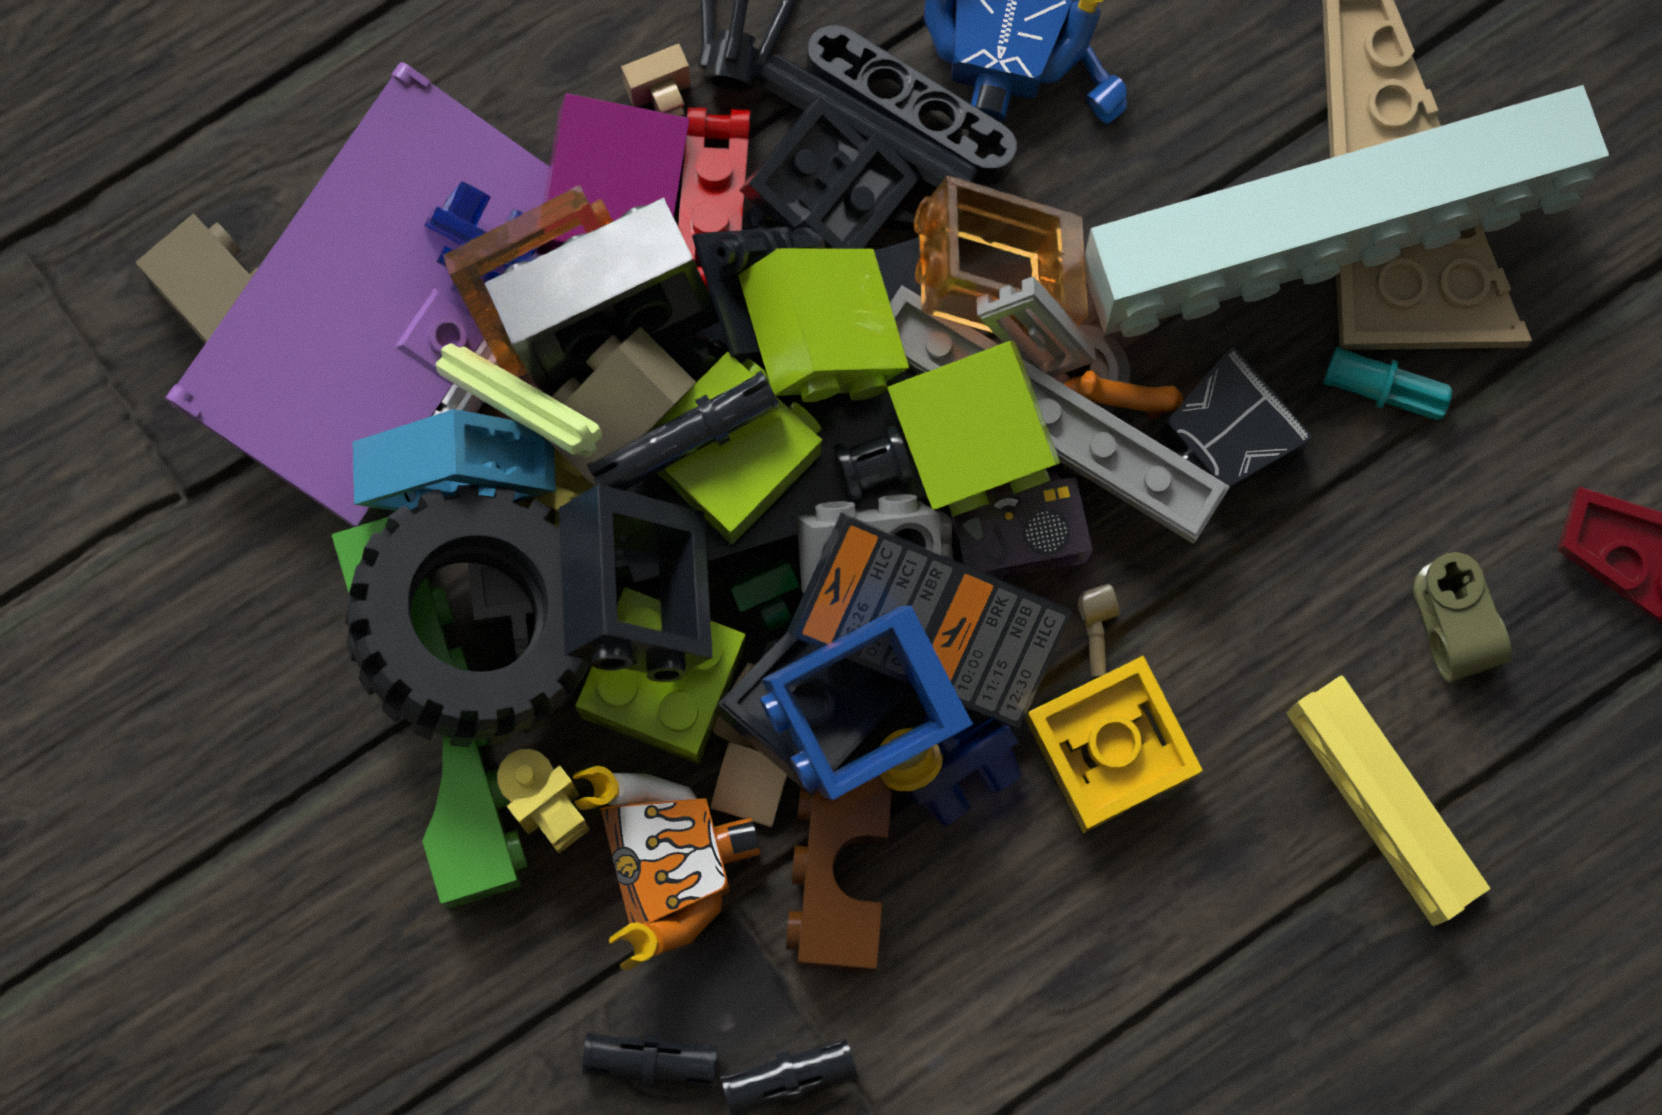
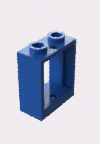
(925, 674)

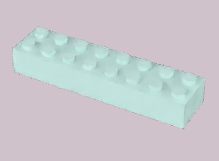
(1343, 212)

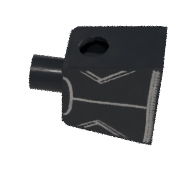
(1235, 425)

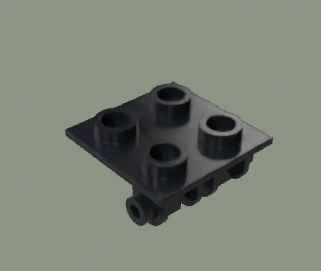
(729, 254)

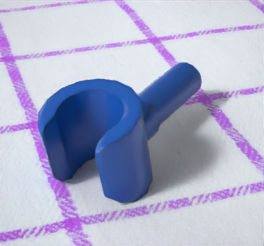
(1109, 96)

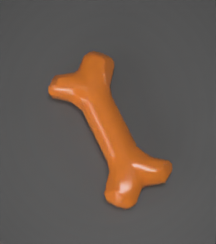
(1126, 395)

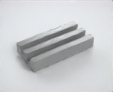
(1047, 326)

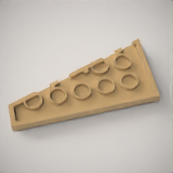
(1424, 295)

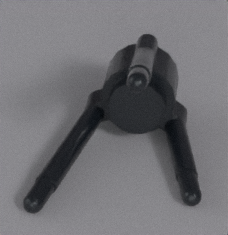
(732, 58)

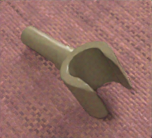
(1094, 607)

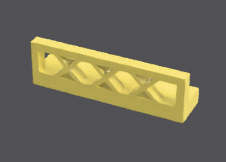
(1388, 801)

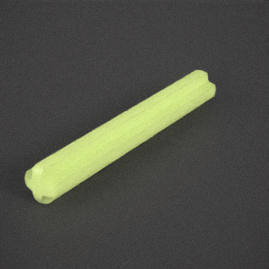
(519, 400)

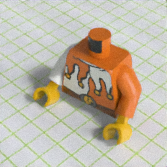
(665, 857)

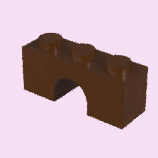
(833, 927)

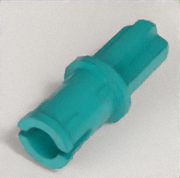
(1387, 384)

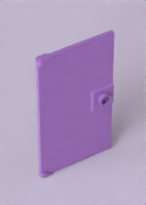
(350, 300)

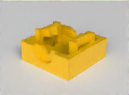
(1127, 752)

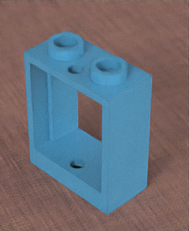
(447, 453)

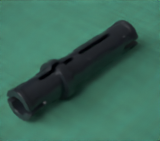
(686, 434)

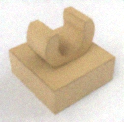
(658, 80)

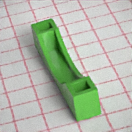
(466, 835)

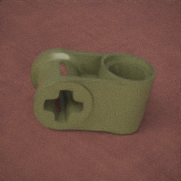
(1461, 625)

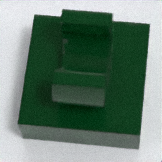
(762, 588)

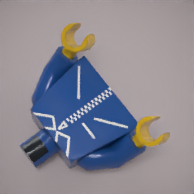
(1010, 44)

